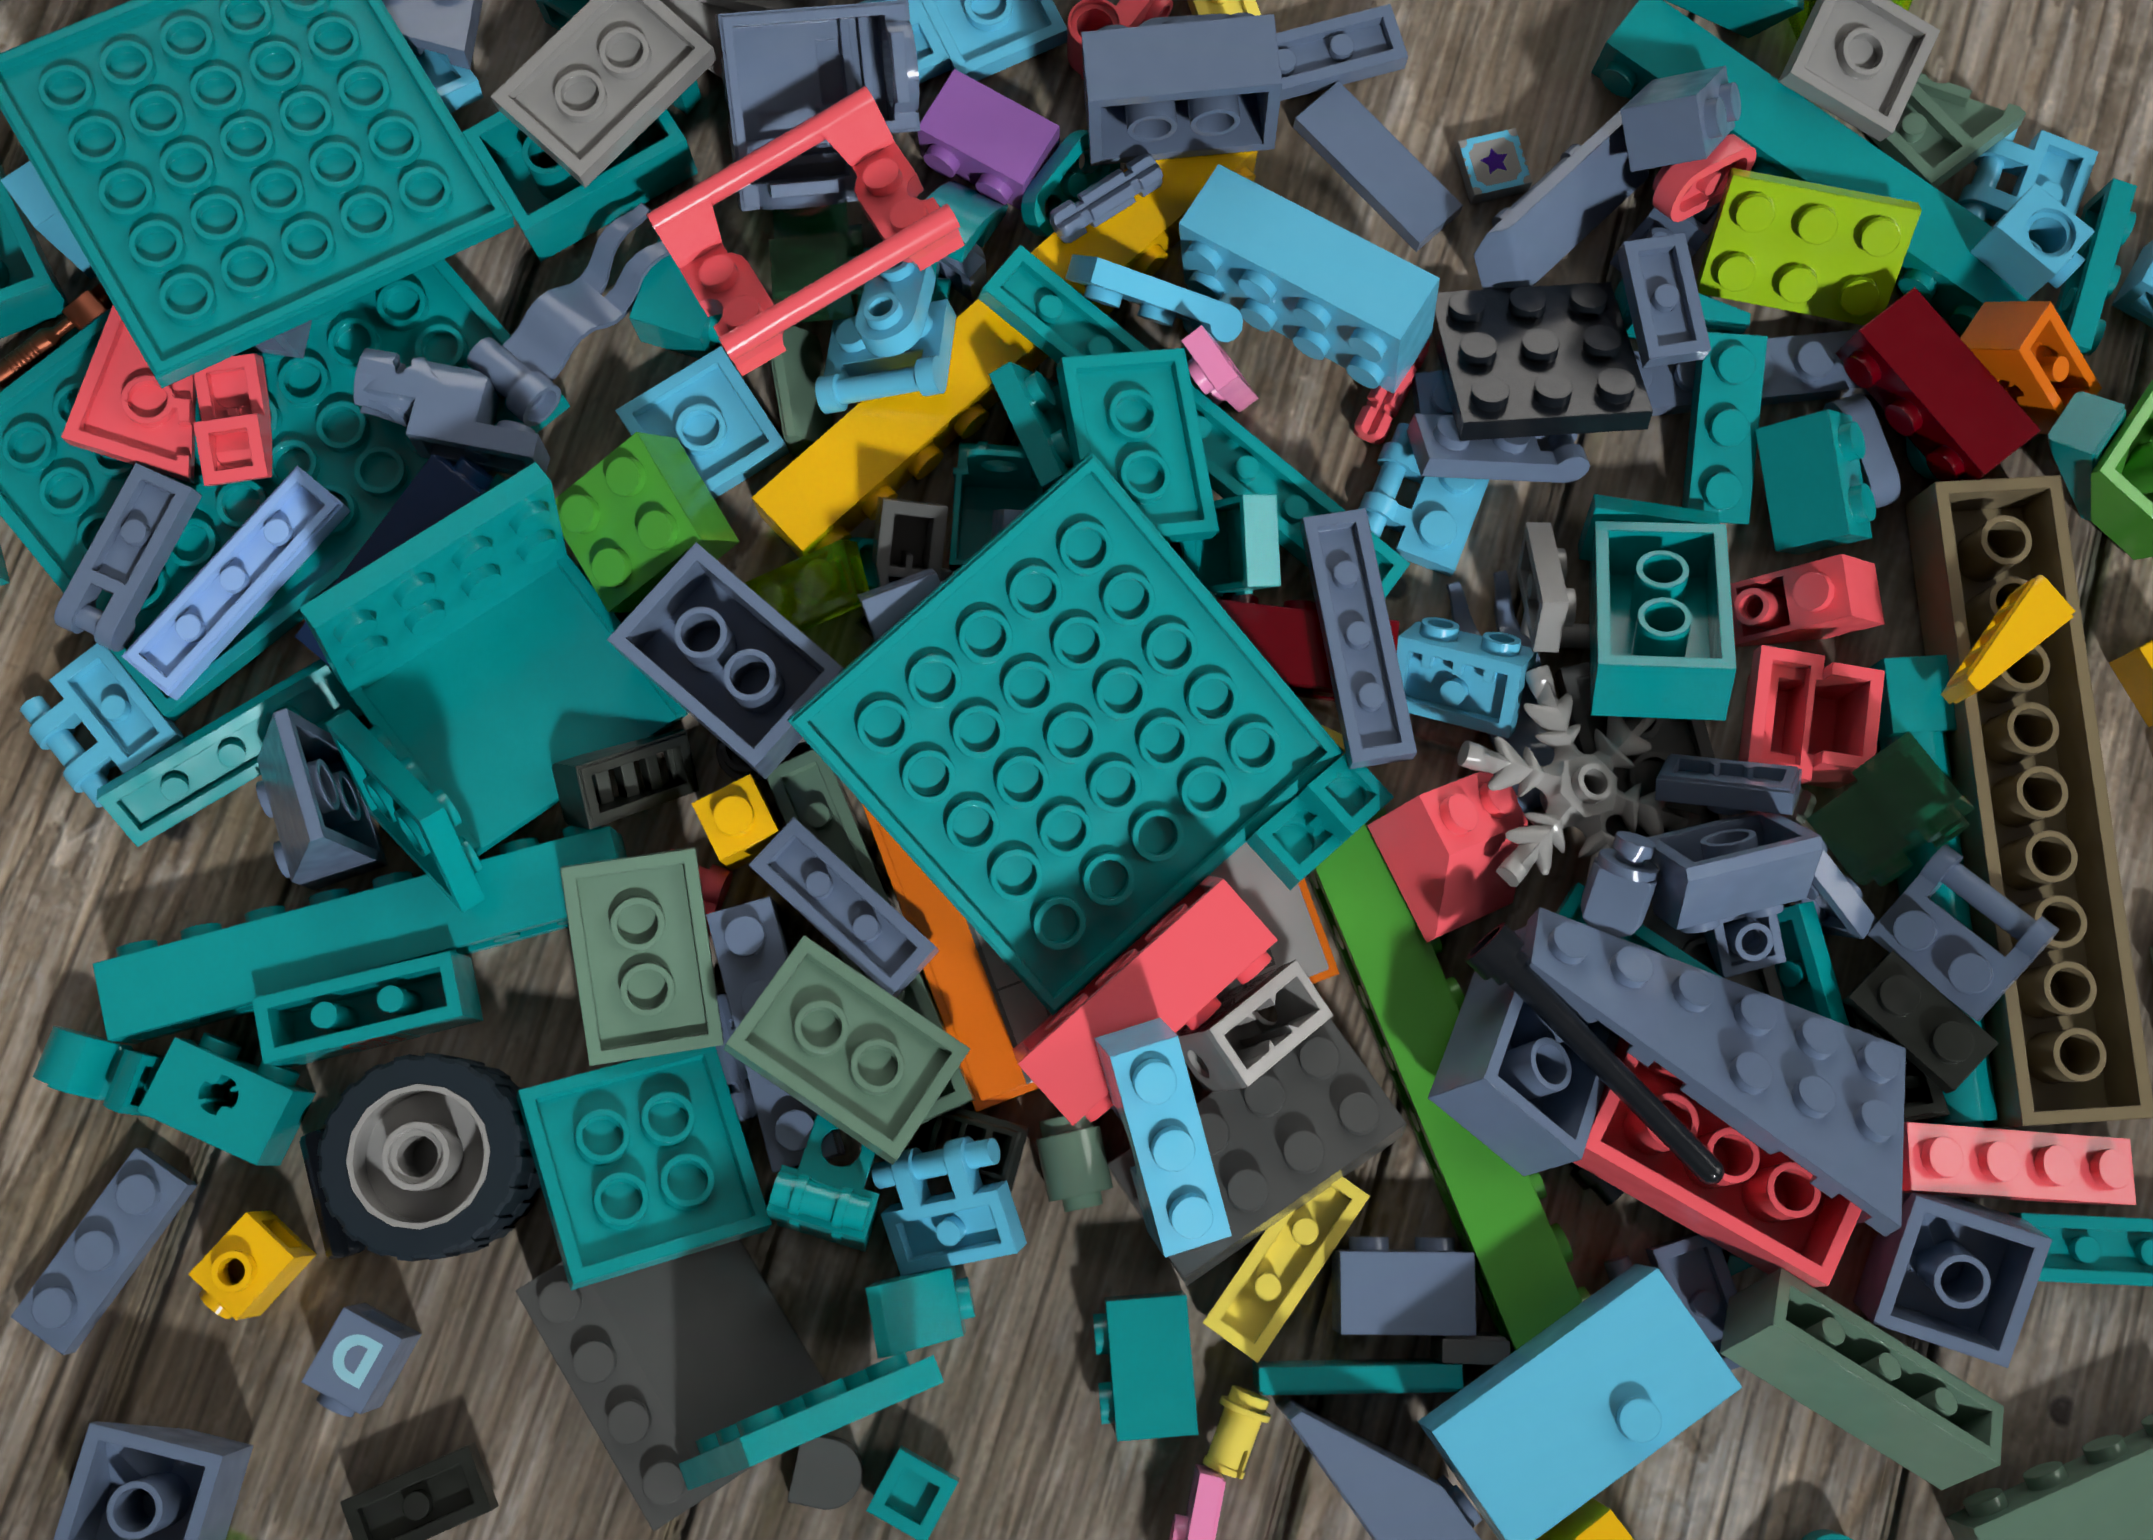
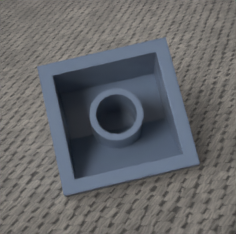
(1732, 869)

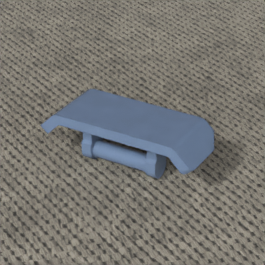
(1558, 210)

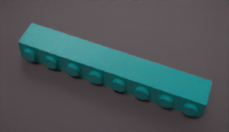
(1811, 146)
(218, 970)

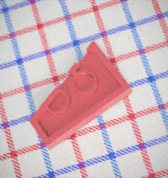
(128, 413)

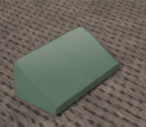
(795, 381)

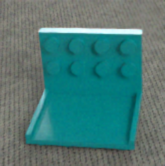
(487, 657)

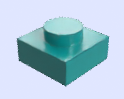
(913, 1494)

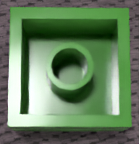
(639, 518)

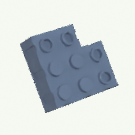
(796, 64)

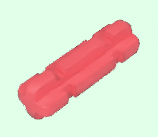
(1382, 406)

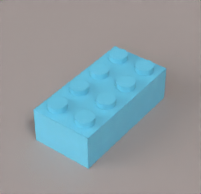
(1307, 279)

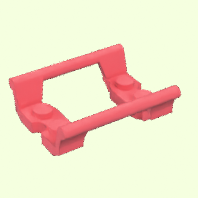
(886, 190)

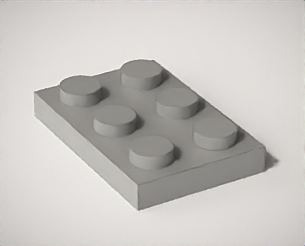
(603, 81)

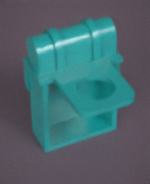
(985, 481)
(1244, 550)
(825, 1197)

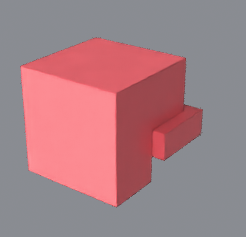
(1811, 715)

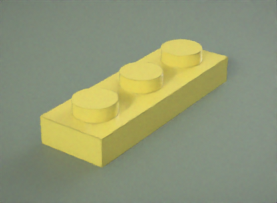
(1283, 1269)

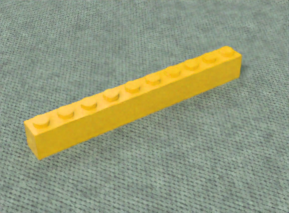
(903, 435)

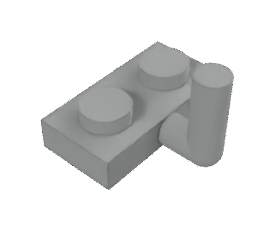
(1546, 600)

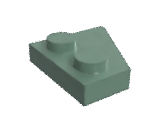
(1946, 130)

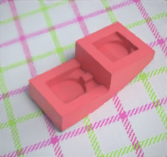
(234, 422)

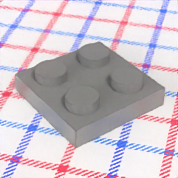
(1860, 61)

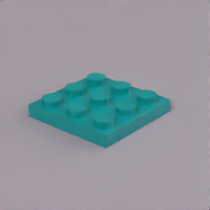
(641, 1164)
(808, 1417)

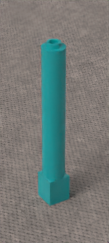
(1915, 705)

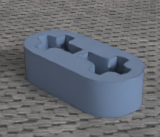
(1878, 463)

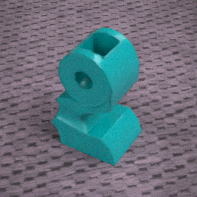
(97, 1069)

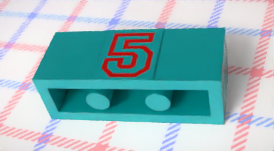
(367, 1009)

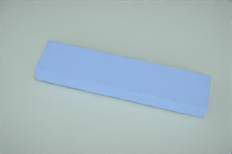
(236, 583)

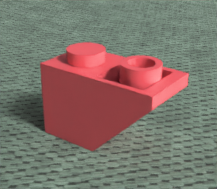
(1807, 602)

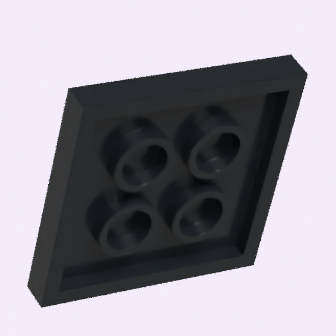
(1538, 362)

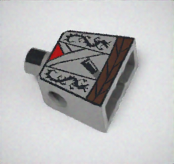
(1242, 1045)

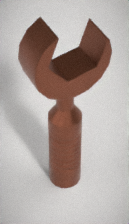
(46, 340)

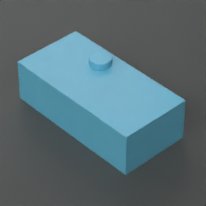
(1579, 1404)

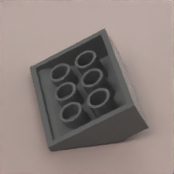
(671, 1361)

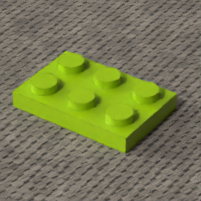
(1806, 247)

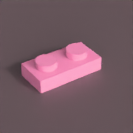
(1216, 372)

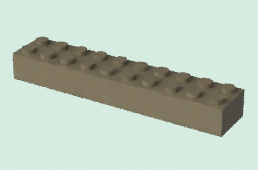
(2041, 802)

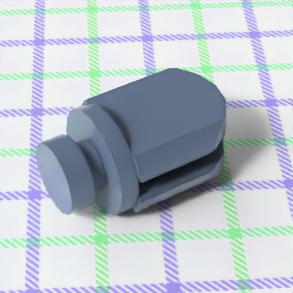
(1620, 885)

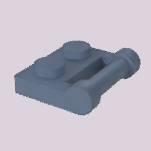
(1949, 952)

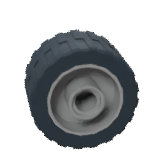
(427, 1158)

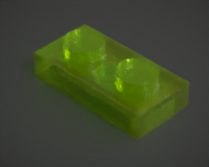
(815, 585)

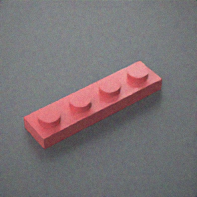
(2017, 1165)

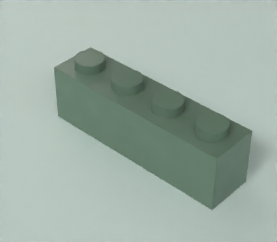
(1863, 1380)
(2088, 1498)

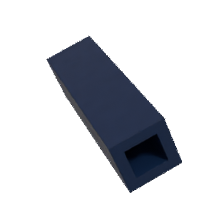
(431, 496)

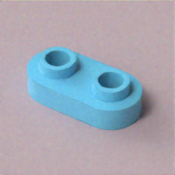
(895, 309)

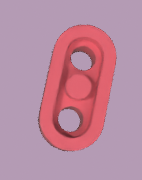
(1699, 184)

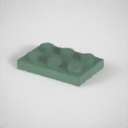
(642, 956)
(847, 1049)

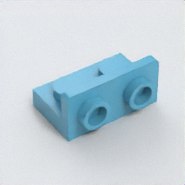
(1463, 675)

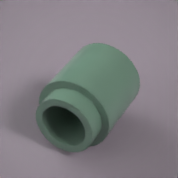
(1073, 1162)

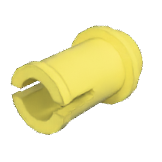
(1236, 1431)

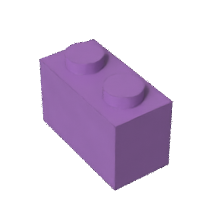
(986, 139)

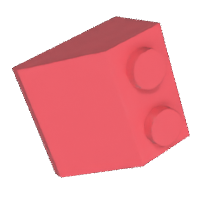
(1448, 852)

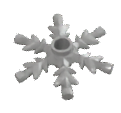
(1575, 787)

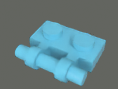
(2049, 161)
(1440, 514)
(112, 709)
(954, 1226)

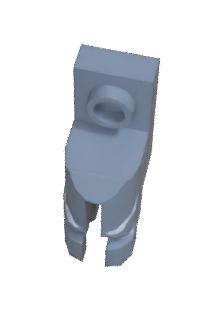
(445, 412)

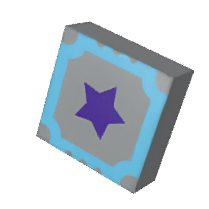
(1493, 166)

